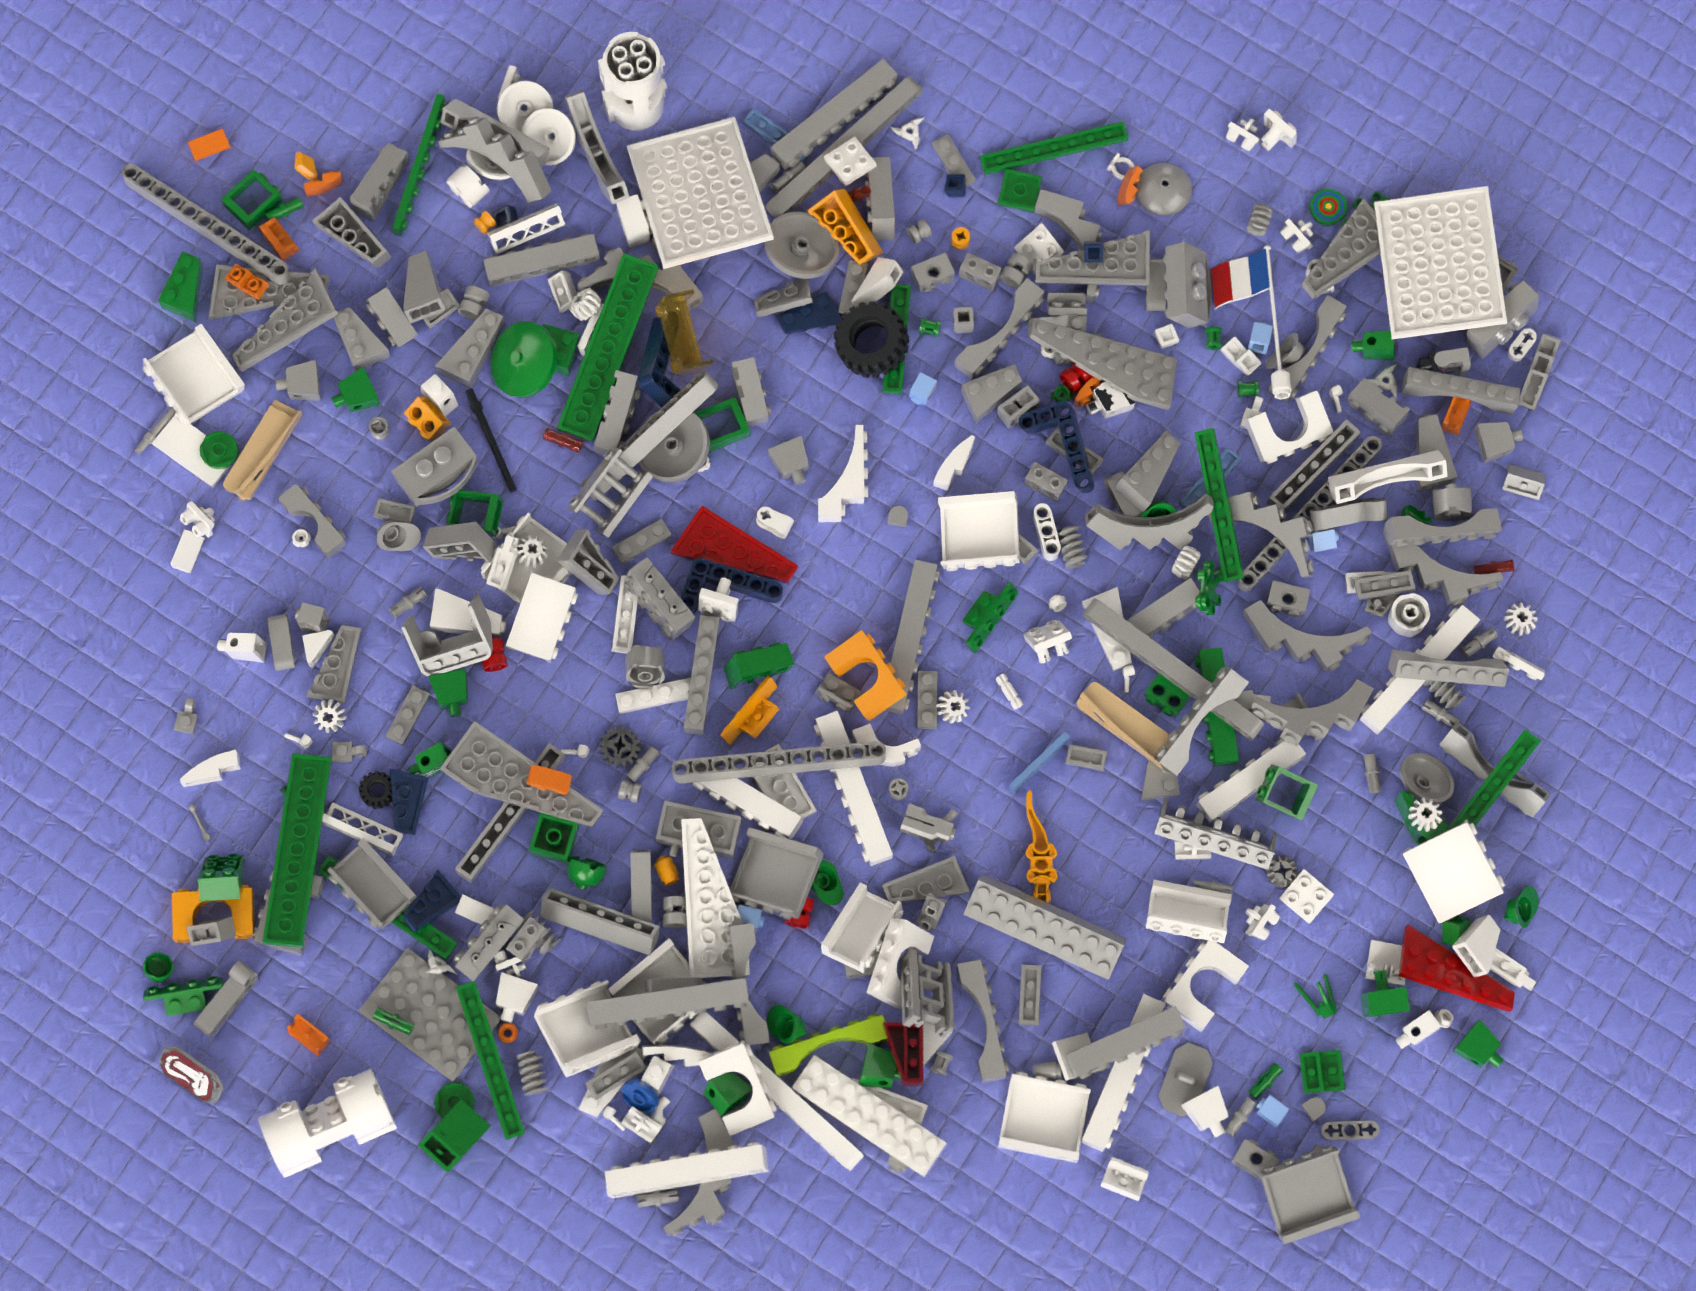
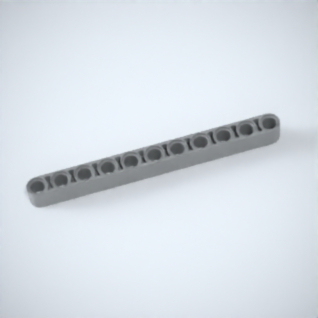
(863, 130)
(209, 231)
(1276, 545)
(1169, 666)
(787, 756)

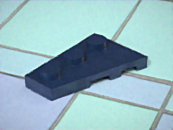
(810, 316)
(407, 799)
(432, 902)

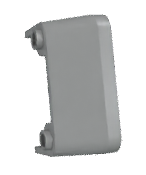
(455, 652)

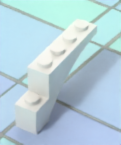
(850, 486)

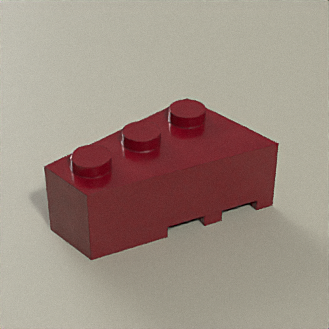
(907, 1051)

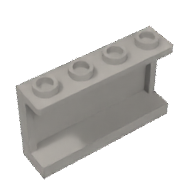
(372, 885)

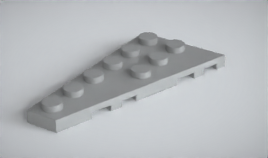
(1350, 250)
(1123, 264)
(231, 301)
(289, 321)

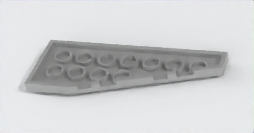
(1133, 370)
(501, 772)

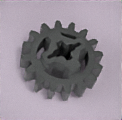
(612, 745)

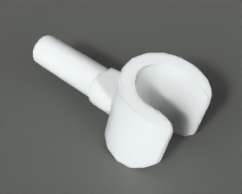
(1334, 393)
(504, 531)
(1127, 671)
(305, 741)
(582, 751)
(609, 1114)

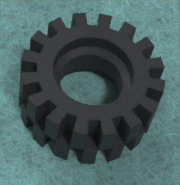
(366, 784)

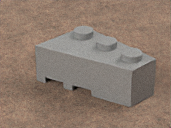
(391, 318)
(359, 340)
(990, 390)
(750, 392)
(1377, 407)
(459, 541)
(587, 563)

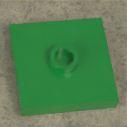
(1019, 190)

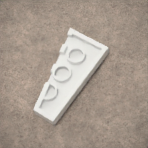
(1116, 654)
(596, 1107)

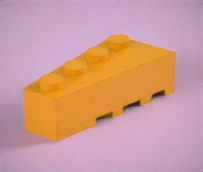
(847, 226)

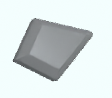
(1380, 605)

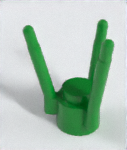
(1328, 1006)

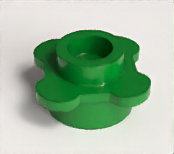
(1061, 390)

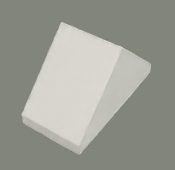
(316, 644)

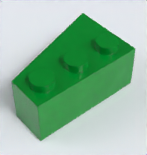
(183, 287)

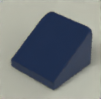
(955, 185)
(505, 215)
(1093, 252)

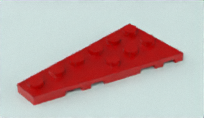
(722, 542)
(1439, 968)

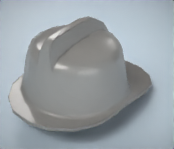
(1290, 352)
(398, 536)

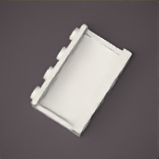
(542, 617)
(1188, 911)
(860, 929)

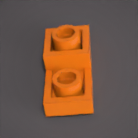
(330, 181)
(1127, 189)
(246, 281)
(1085, 394)
(550, 779)

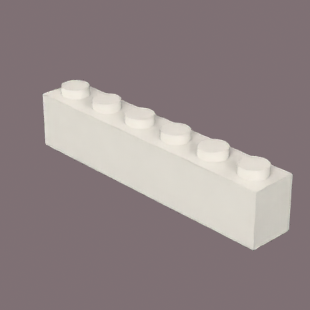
(1246, 782)
(752, 805)

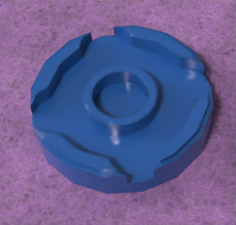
(640, 1096)

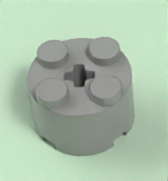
(1452, 503)
(645, 666)

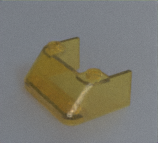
(680, 334)

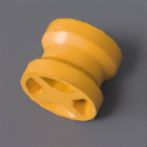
(484, 222)
(962, 242)

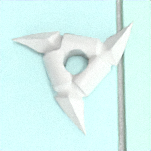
(914, 137)
(1387, 373)
(437, 965)

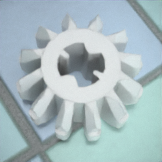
(585, 304)
(532, 544)
(1186, 562)
(1515, 622)
(946, 701)
(326, 709)
(1416, 814)

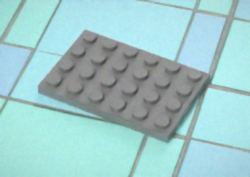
(433, 1007)

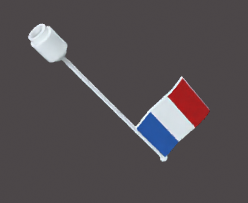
(1245, 279)

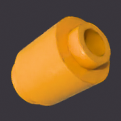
(666, 870)

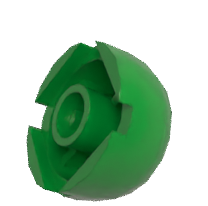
(585, 872)

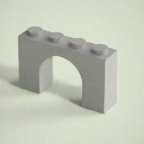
(258, 932)

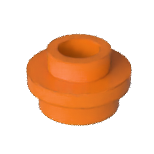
(507, 1026)

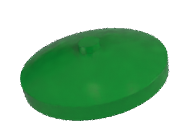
(524, 359)

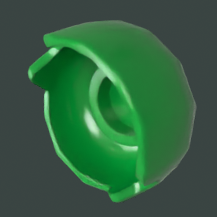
(1412, 511)
(158, 967)

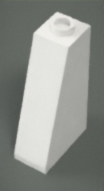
(452, 615)

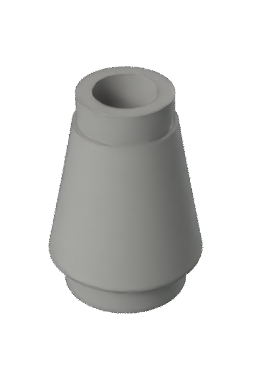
(1048, 1069)

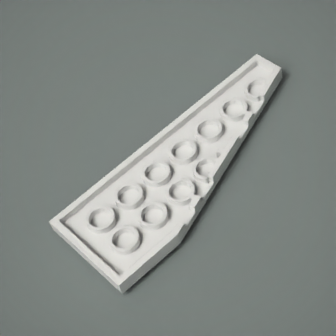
(708, 905)

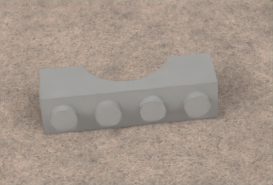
(297, 503)

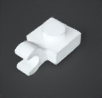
(1251, 412)

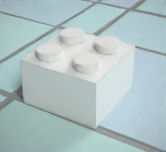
(634, 221)

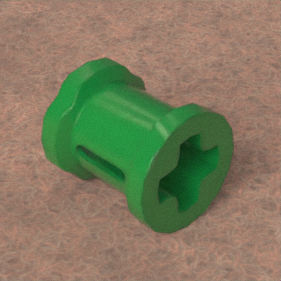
(930, 327)
(1213, 338)
(1247, 388)

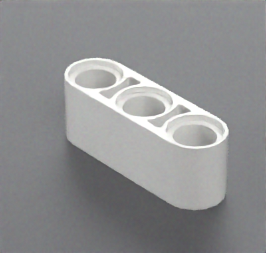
(1046, 540)

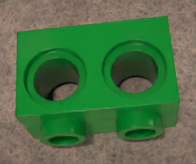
(1170, 691)

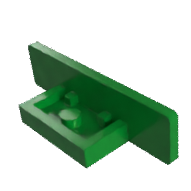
(986, 614)
(184, 997)

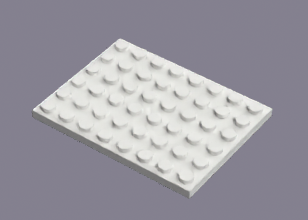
(699, 192)
(1440, 262)

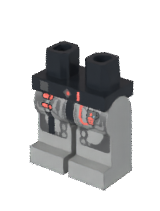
(1447, 362)

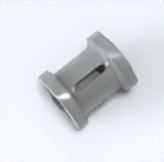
(941, 1063)

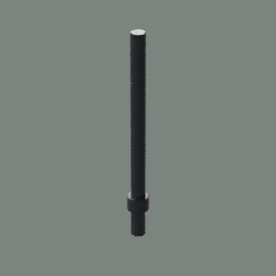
(477, 408)

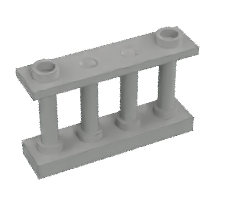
(628, 494)

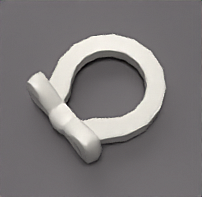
(1117, 158)

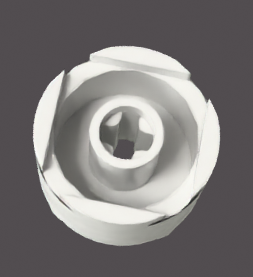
(467, 185)
(1406, 604)

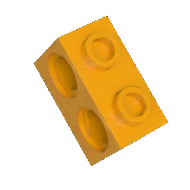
(430, 414)

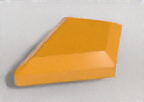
(305, 165)

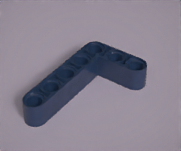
(654, 365)
(1068, 438)
(730, 573)

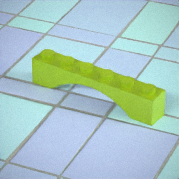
(788, 1058)

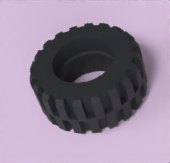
(861, 319)

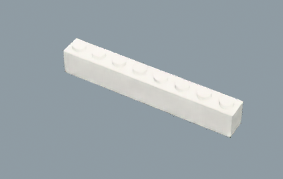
(1401, 690)
(855, 795)
(1118, 1085)
(687, 1170)

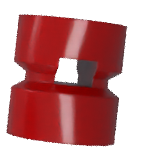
(1074, 377)
(497, 660)
(804, 919)

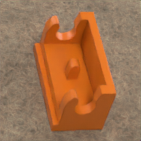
(209, 145)
(278, 239)
(1455, 415)
(308, 1035)

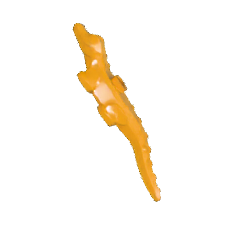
(1041, 856)

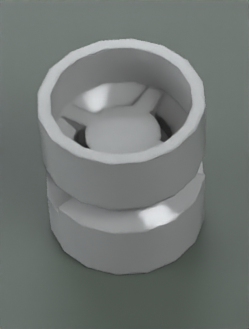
(1015, 272)
(474, 301)
(672, 918)

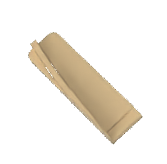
(261, 450)
(1123, 721)

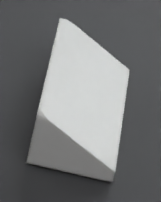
(562, 289)
(187, 552)

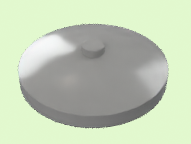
(801, 246)
(679, 452)

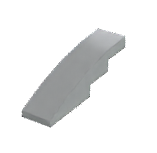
(1538, 371)

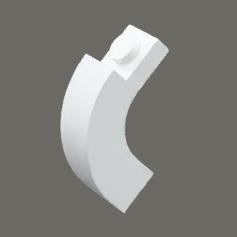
(894, 754)

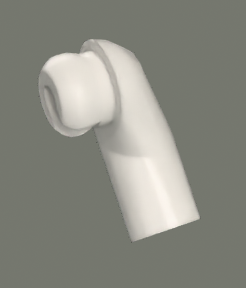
(657, 1114)

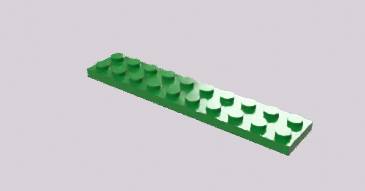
(608, 347)
(297, 850)

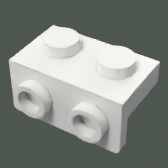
(1124, 1178)

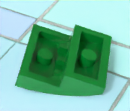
(1322, 1071)

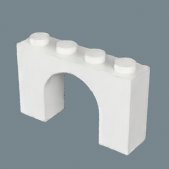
(1315, 427)
(899, 936)
(1211, 957)
(738, 1059)

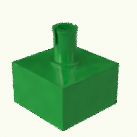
(1384, 999)

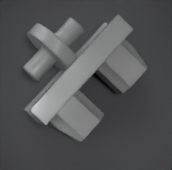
(931, 912)

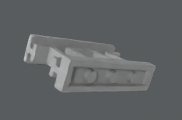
(913, 994)

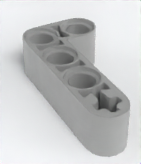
(1347, 513)
(226, 1000)

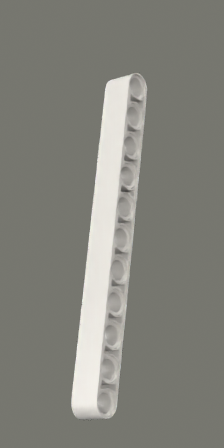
(785, 1097)

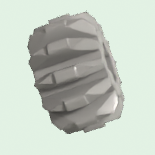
(1259, 219)

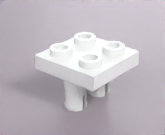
(1278, 131)
(850, 161)
(719, 602)
(1047, 636)

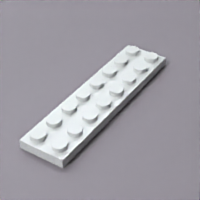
(869, 1116)

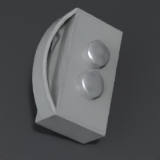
(1187, 285)
(1519, 306)
(436, 469)

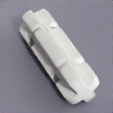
(1009, 691)

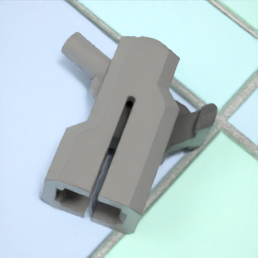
(928, 828)

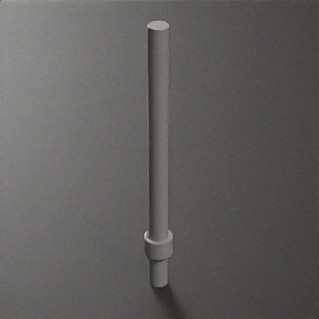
(150, 436)

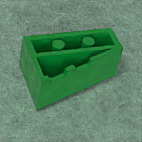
(758, 663)

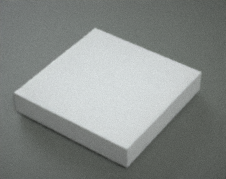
(1066, 1046)

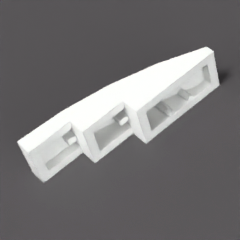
(674, 1052)

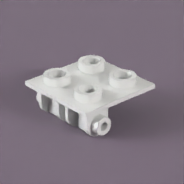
(1039, 246)
(1306, 896)
(1385, 957)

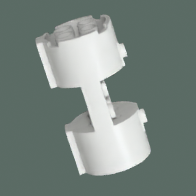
(632, 81)
(298, 1134)

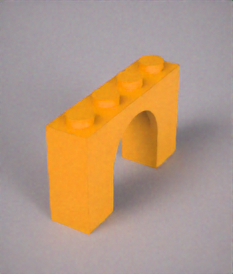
(886, 689)
(187, 905)

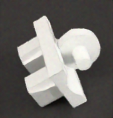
(1250, 140)
(1302, 243)
(200, 517)
(1186, 851)
(1258, 918)
(503, 962)
(641, 1124)

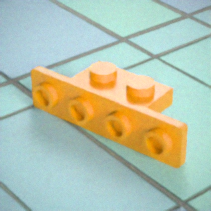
(754, 714)

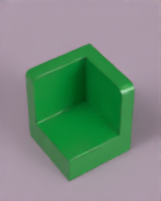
(1454, 928)

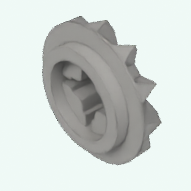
(1277, 878)

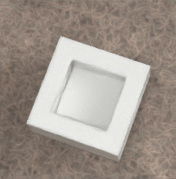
(1166, 336)

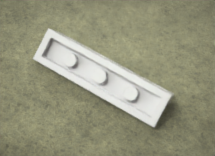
(537, 217)
(358, 834)

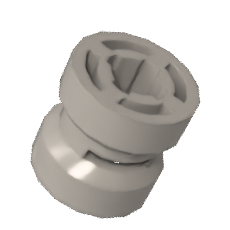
(919, 231)
(378, 424)
(629, 791)

